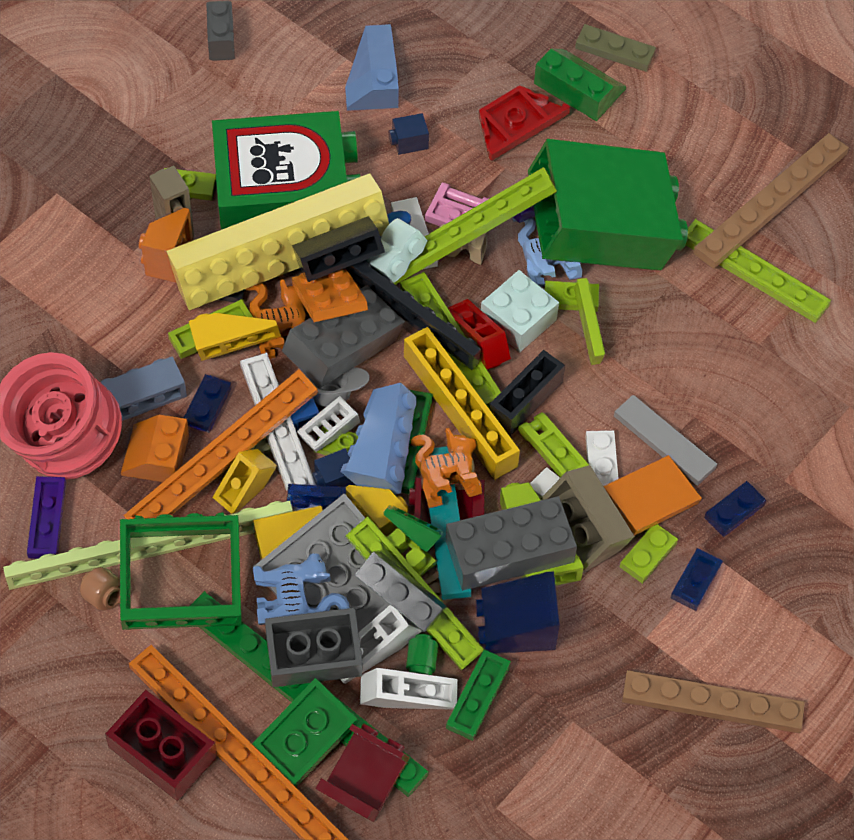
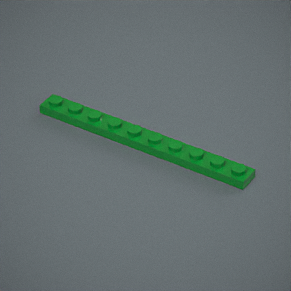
(253, 652)

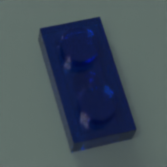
(207, 403)
(305, 495)
(735, 508)
(696, 579)

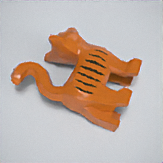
(286, 317)
(446, 469)

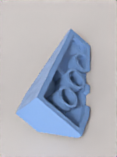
(373, 72)

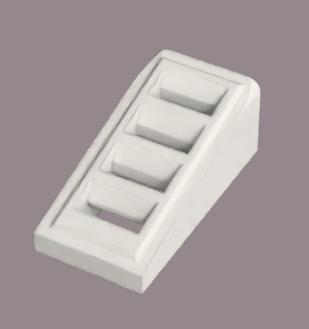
(342, 426)

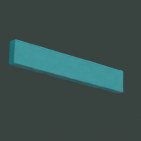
(439, 517)

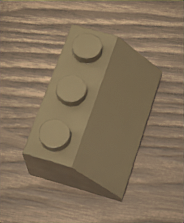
(591, 516)

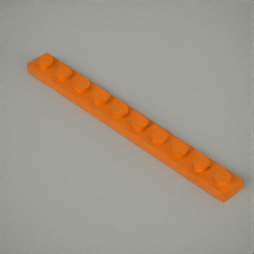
(234, 748)

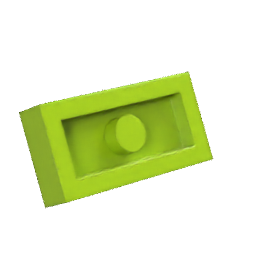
(648, 553)

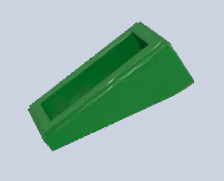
(417, 530)

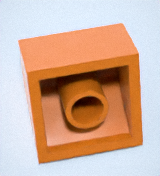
(162, 236)
(156, 448)

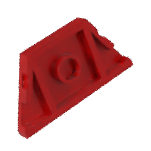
(517, 118)

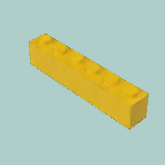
(461, 402)

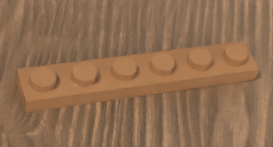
(713, 701)

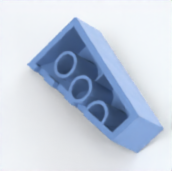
(382, 440)

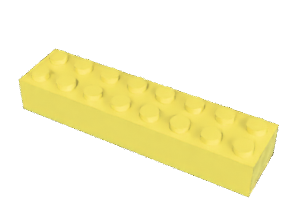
(263, 245)

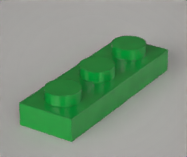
(478, 695)

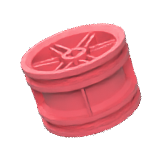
(63, 409)

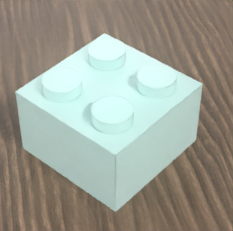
(521, 310)

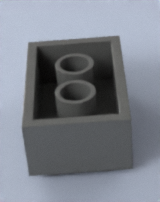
(313, 647)

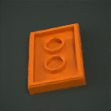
(652, 494)

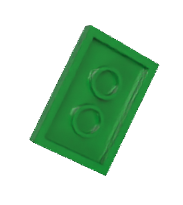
(305, 732)

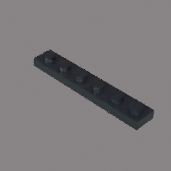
(414, 313)

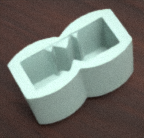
(401, 245)

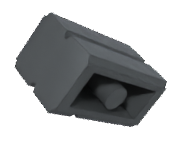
(220, 30)

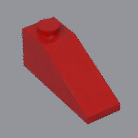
(483, 331)

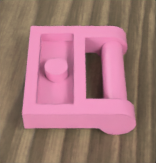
(444, 210)

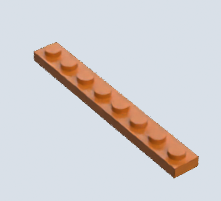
(223, 450)

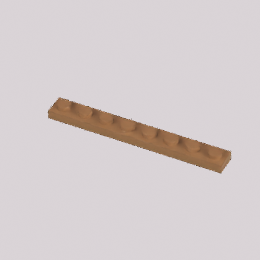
(770, 201)

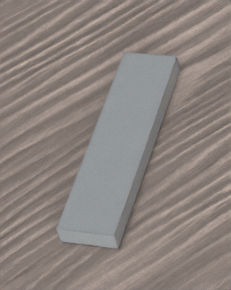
(665, 439)

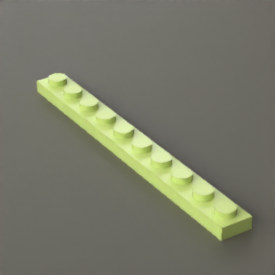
(108, 552)

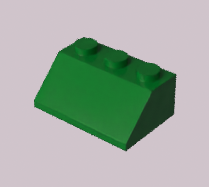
(577, 83)

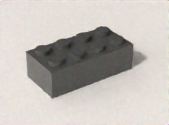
(338, 344)
(510, 543)

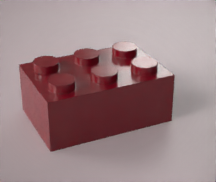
(161, 745)

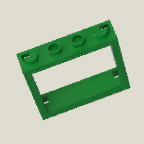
(183, 616)

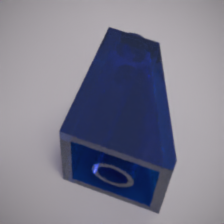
(519, 615)

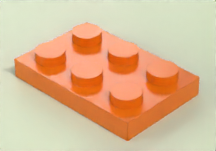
(330, 295)

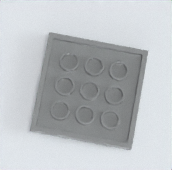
(327, 538)

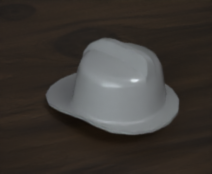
(341, 386)

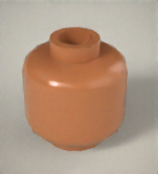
(101, 589)

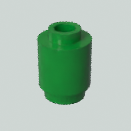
(422, 654)

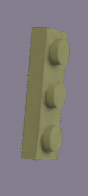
(615, 47)

